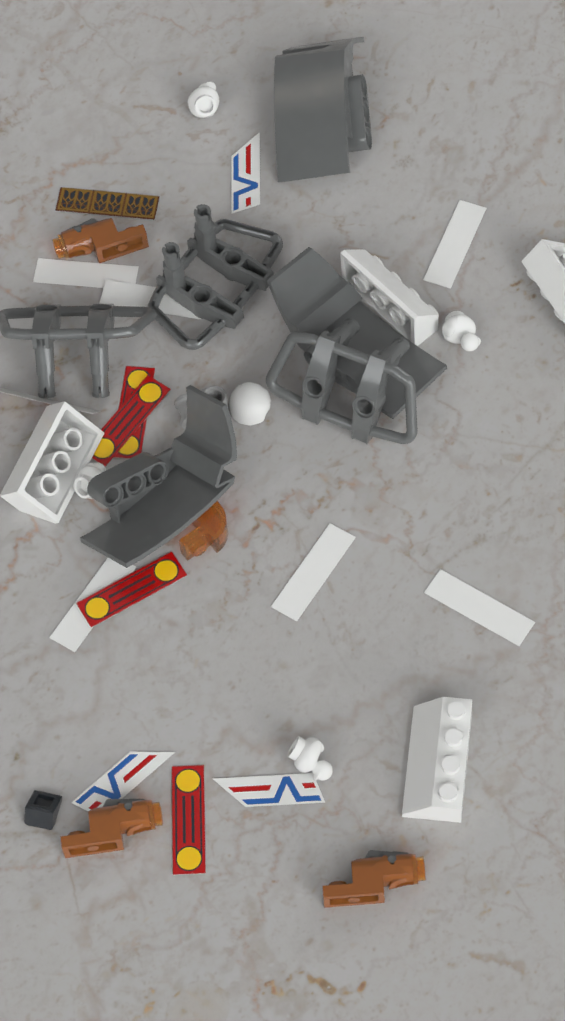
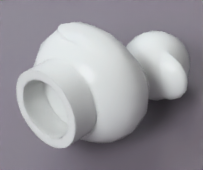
(204, 100)
(460, 330)
(84, 477)
(305, 756)

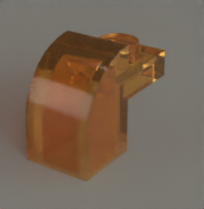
(209, 530)

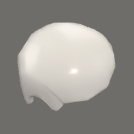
(249, 403)

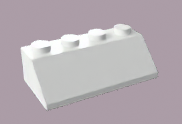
(547, 268)
(389, 296)
(50, 462)
(438, 760)

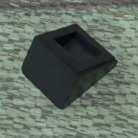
(42, 810)

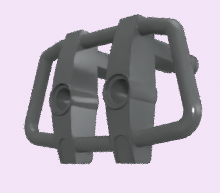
(219, 257)
(98, 332)
(371, 388)

